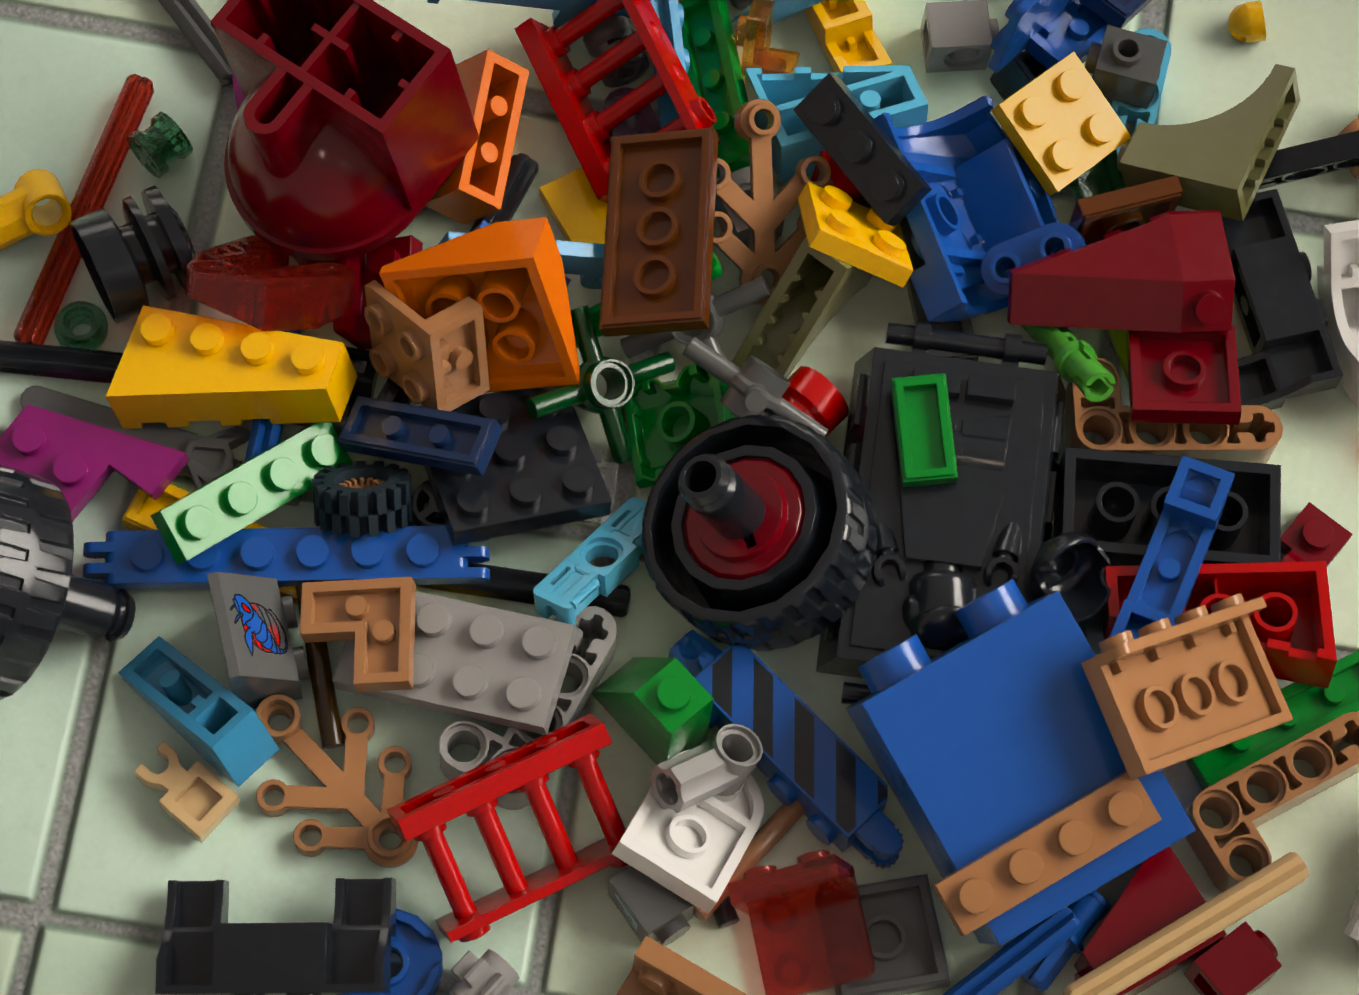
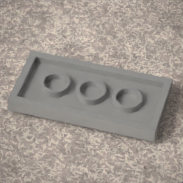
(480, 663)

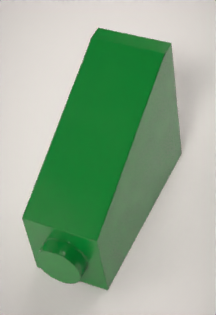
(657, 705)

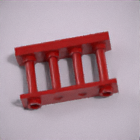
(570, 87)
(477, 794)

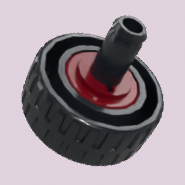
(760, 536)
(38, 583)

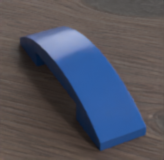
(1176, 546)

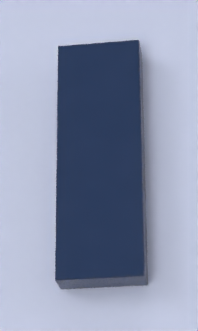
(420, 435)

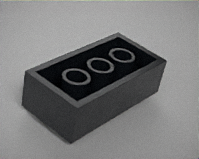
(1123, 494)

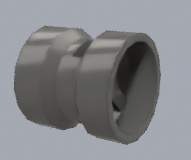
(605, 37)

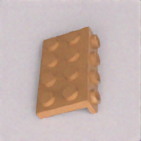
(1186, 686)

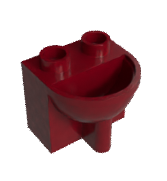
(339, 123)

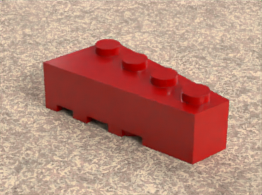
(1291, 629)

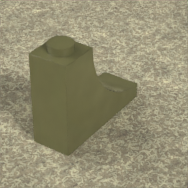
(1218, 157)
(800, 308)

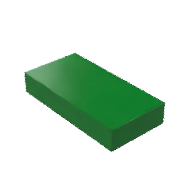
(924, 430)

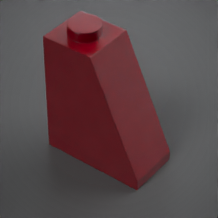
(1150, 902)

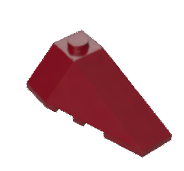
(1149, 278)

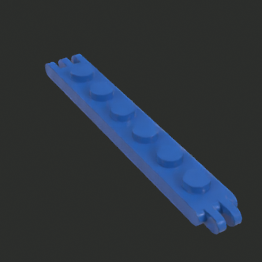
(290, 555)

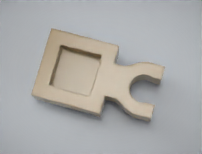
(192, 796)

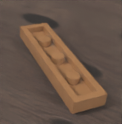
(1046, 853)

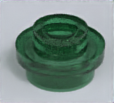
(76, 314)

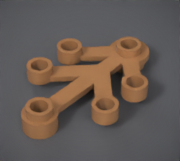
(762, 211)
(341, 789)

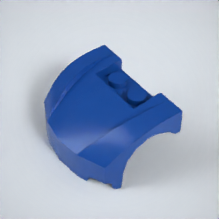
(976, 201)

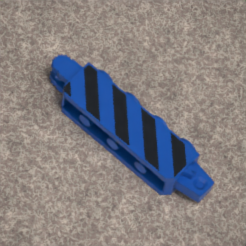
(799, 750)

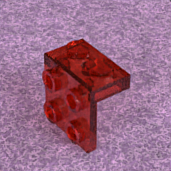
(806, 924)

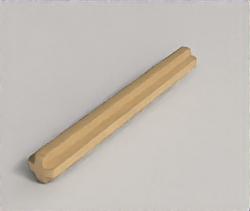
(1192, 928)

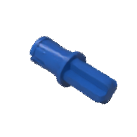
(1088, 911)

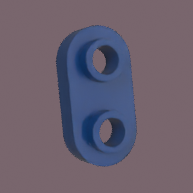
(1026, 249)

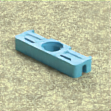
(577, 582)

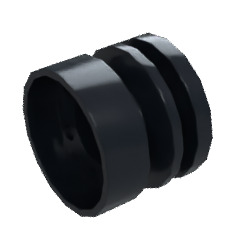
(134, 254)

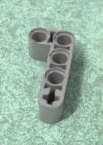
(568, 707)

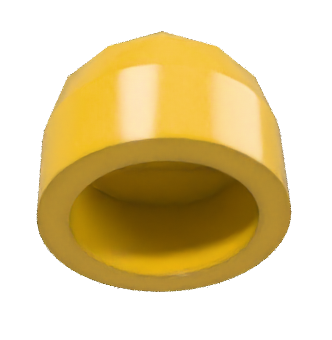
(1248, 22)

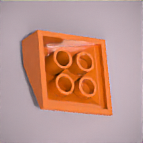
(523, 293)

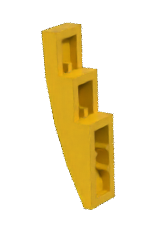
(847, 34)

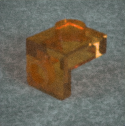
(754, 36)

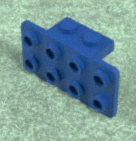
(1046, 31)

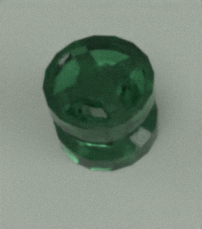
(159, 144)

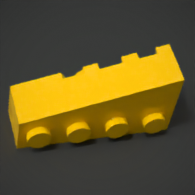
(226, 372)

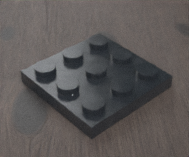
(534, 479)

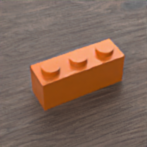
(495, 98)

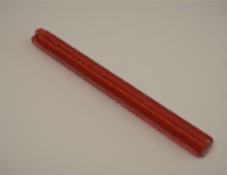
(89, 197)

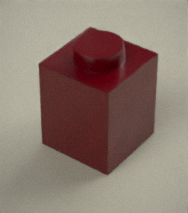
(1235, 964)

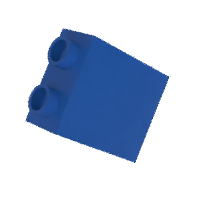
(1000, 742)

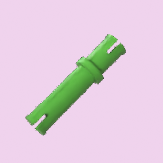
(1074, 361)

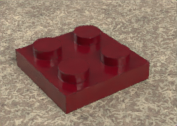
(1183, 377)

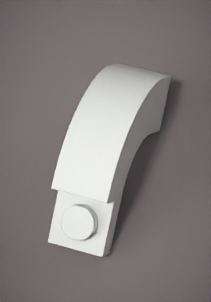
(1340, 293)

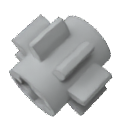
(483, 976)

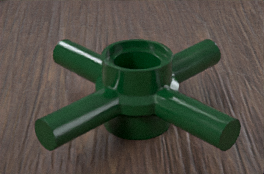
(619, 381)

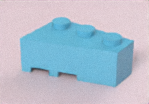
(877, 88)

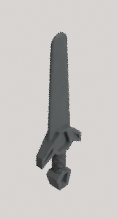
(208, 455)

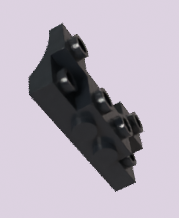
(1277, 309)
(215, 957)

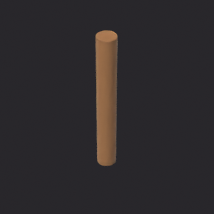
(759, 847)

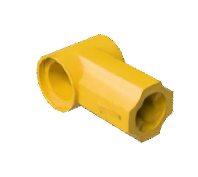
(22, 218)

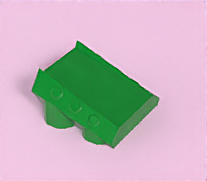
(669, 415)

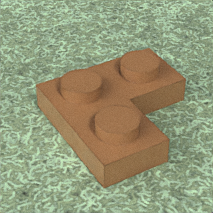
(376, 616)

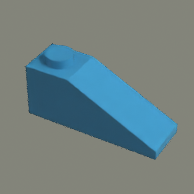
(201, 710)

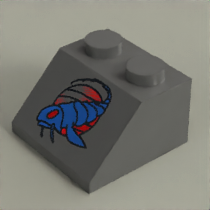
(256, 637)

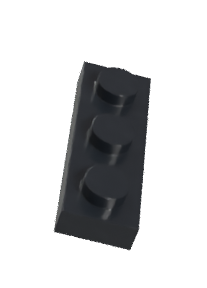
(862, 149)

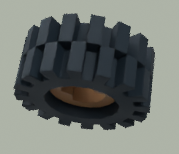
(362, 498)

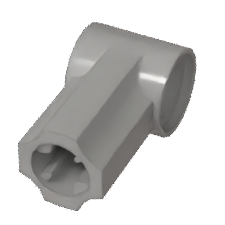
(708, 769)

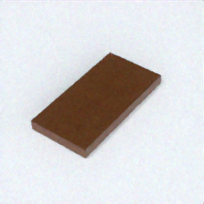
(659, 232)

